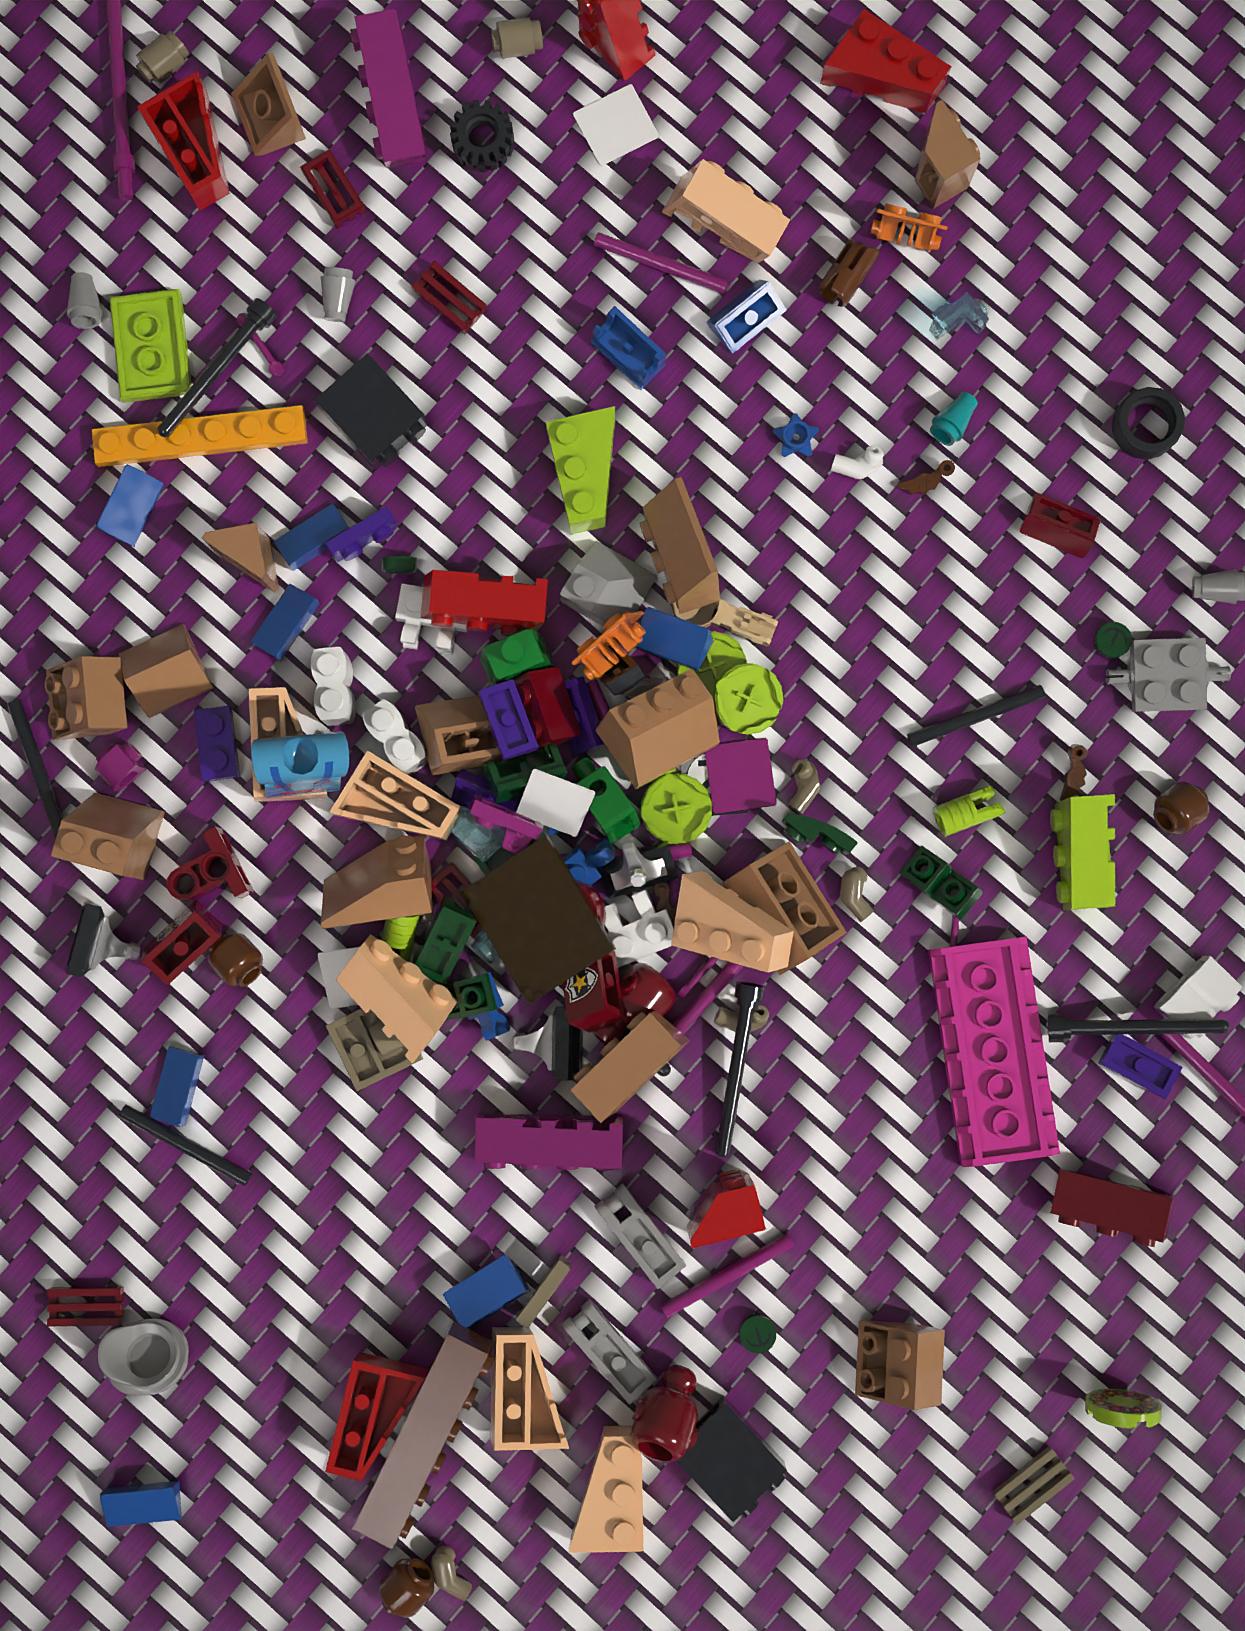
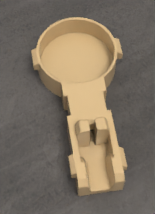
(741, 621)

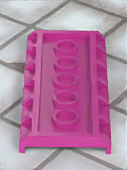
(993, 1052)

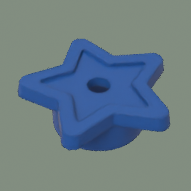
(800, 428)

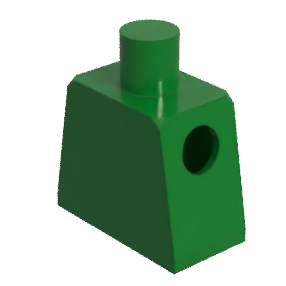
(515, 656)
(612, 808)

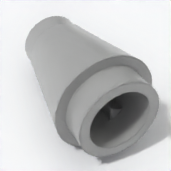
(336, 292)
(83, 302)
(1220, 586)

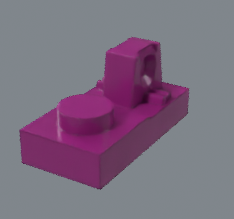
(518, 829)

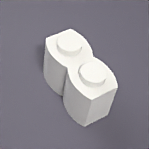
(334, 676)
(392, 731)
(1200, 993)

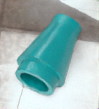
(952, 421)

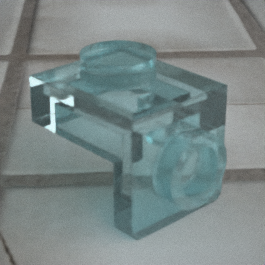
(950, 315)
(477, 838)

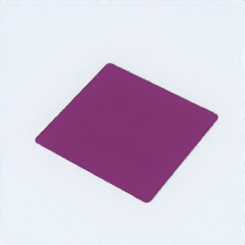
(740, 776)

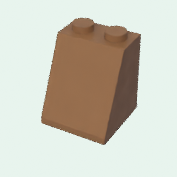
(109, 836)

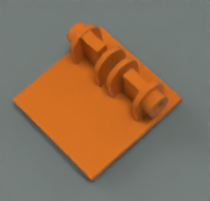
(927, 223)
(618, 629)

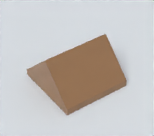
(267, 108)
(246, 549)
(164, 671)

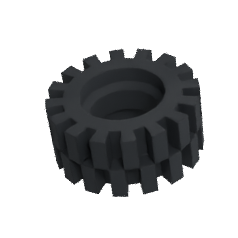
(482, 116)

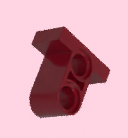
(202, 874)

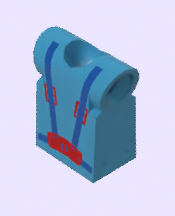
(300, 763)

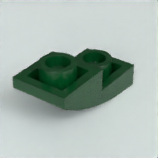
(807, 828)
(941, 882)
(473, 996)

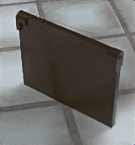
(538, 919)

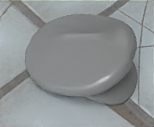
(144, 1356)

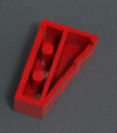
(615, 33)
(886, 65)
(187, 134)
(482, 602)
(370, 1410)

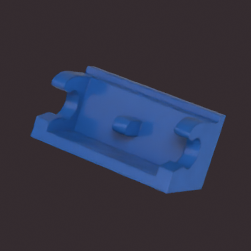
(628, 348)
(486, 1292)

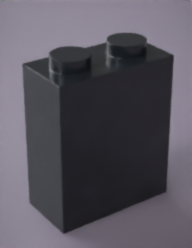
(372, 412)
(732, 1461)

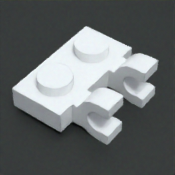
(410, 612)
(640, 937)

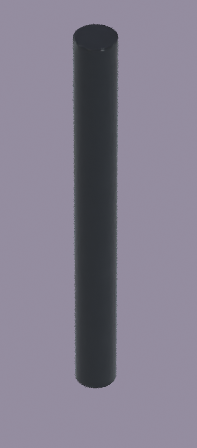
(976, 715)
(36, 764)
(185, 1145)

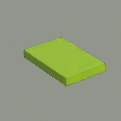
(150, 345)

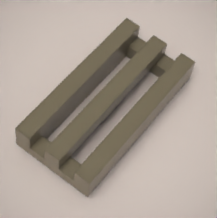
(544, 1291)
(1043, 1495)

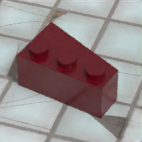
(1112, 1207)

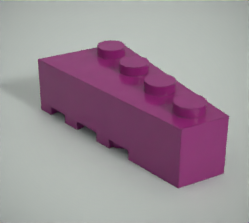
(390, 88)
(552, 1141)

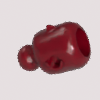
(642, 991)
(667, 1417)

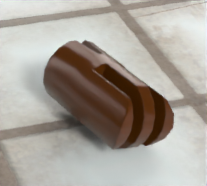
(847, 272)

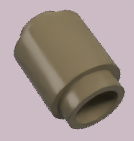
(517, 37)
(161, 58)

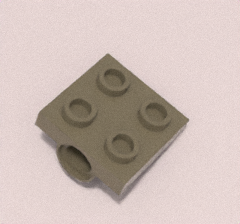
(367, 1049)

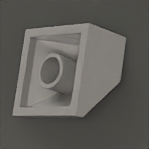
(606, 585)

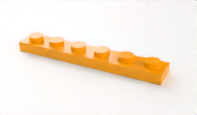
(200, 436)

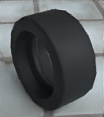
(1167, 404)

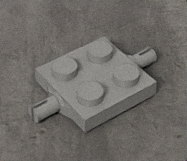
(1168, 675)

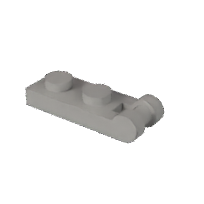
(641, 1237)
(610, 1352)

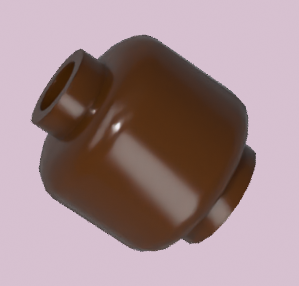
(1181, 808)
(236, 960)
(406, 1587)

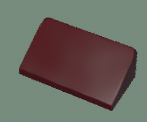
(1060, 525)

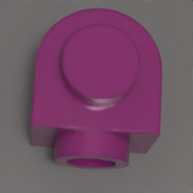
(119, 765)

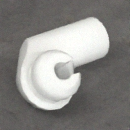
(860, 466)

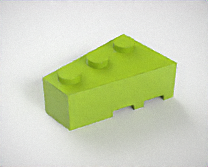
(582, 462)
(1084, 852)

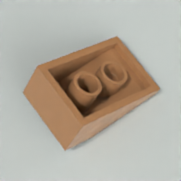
(380, 885)

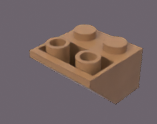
(946, 157)
(86, 697)
(456, 735)
(900, 1364)

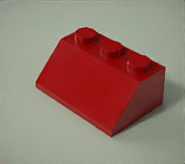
(726, 1210)

